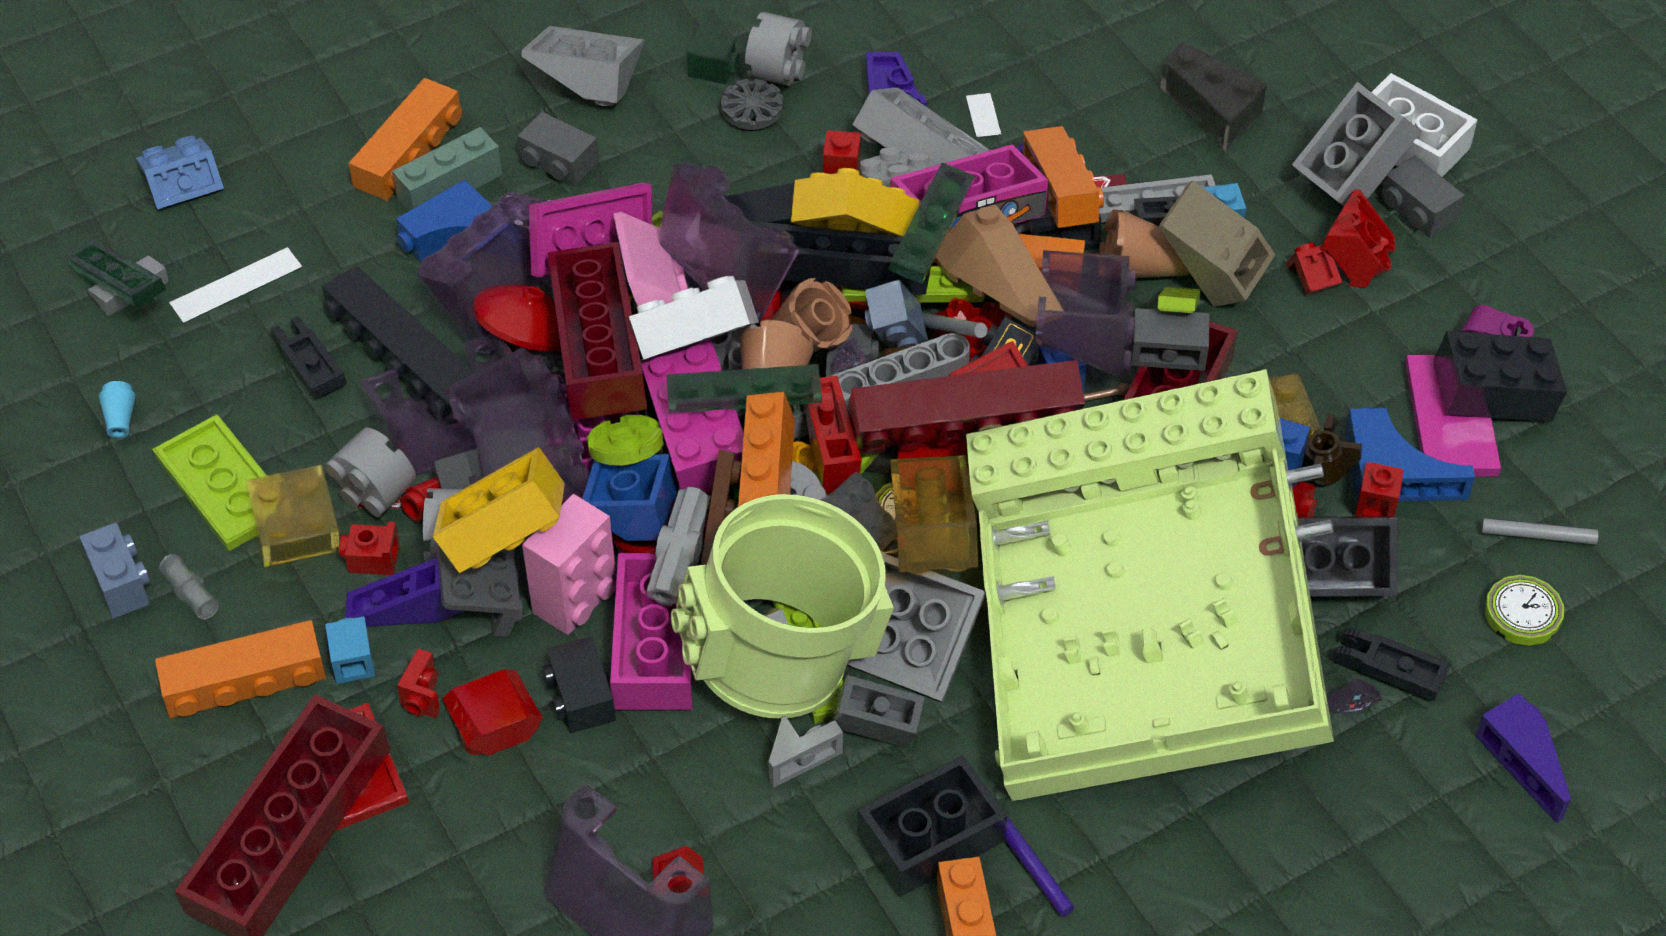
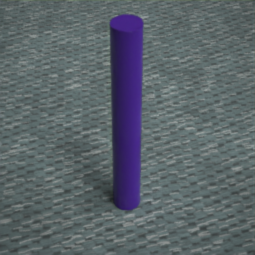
(1037, 870)

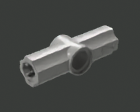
(679, 545)

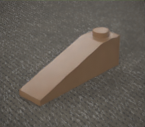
(995, 261)

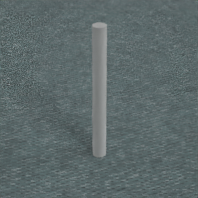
(955, 325)

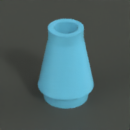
(117, 407)

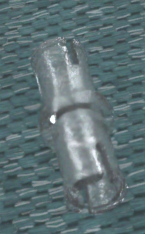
(188, 586)

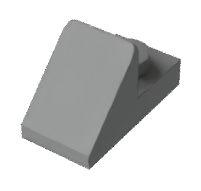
(797, 754)

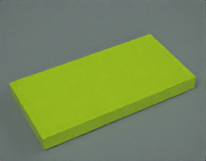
(212, 474)

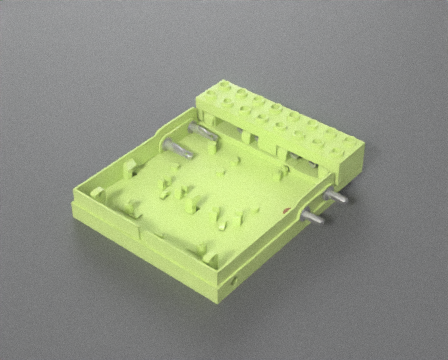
(1139, 536)

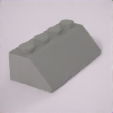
(905, 123)

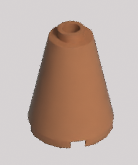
(1143, 243)
(818, 311)
(774, 345)

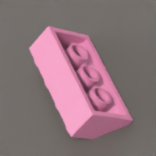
(647, 265)

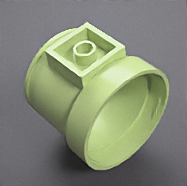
(794, 555)

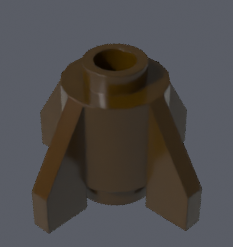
(1331, 453)

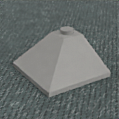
(586, 61)
(924, 630)

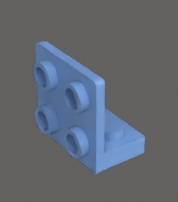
(180, 171)

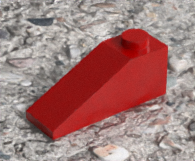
(832, 436)

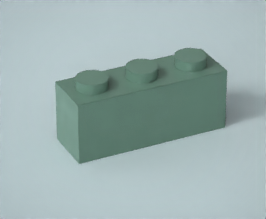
(467, 157)

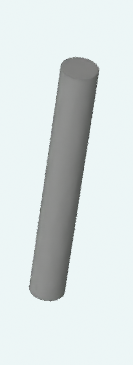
(1539, 531)

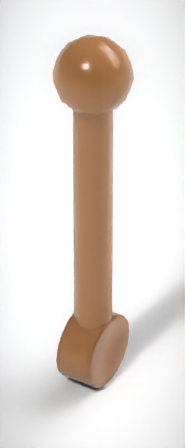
(1121, 390)

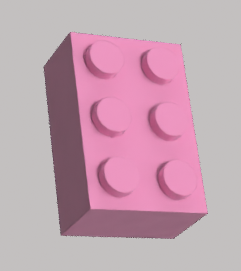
(571, 565)

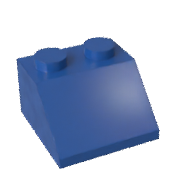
(634, 496)

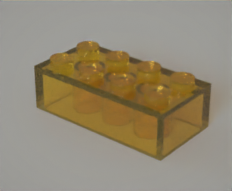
(933, 514)

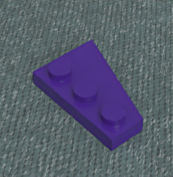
(890, 71)

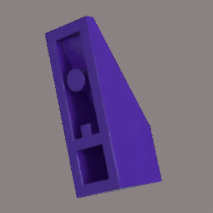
(401, 598)
(1524, 747)

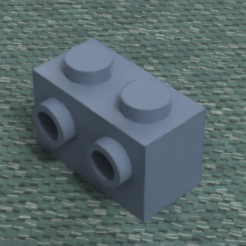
(895, 315)
(115, 570)

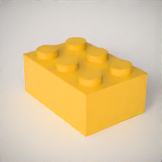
(852, 204)
(499, 511)

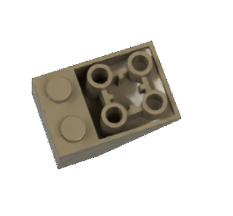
(1216, 245)

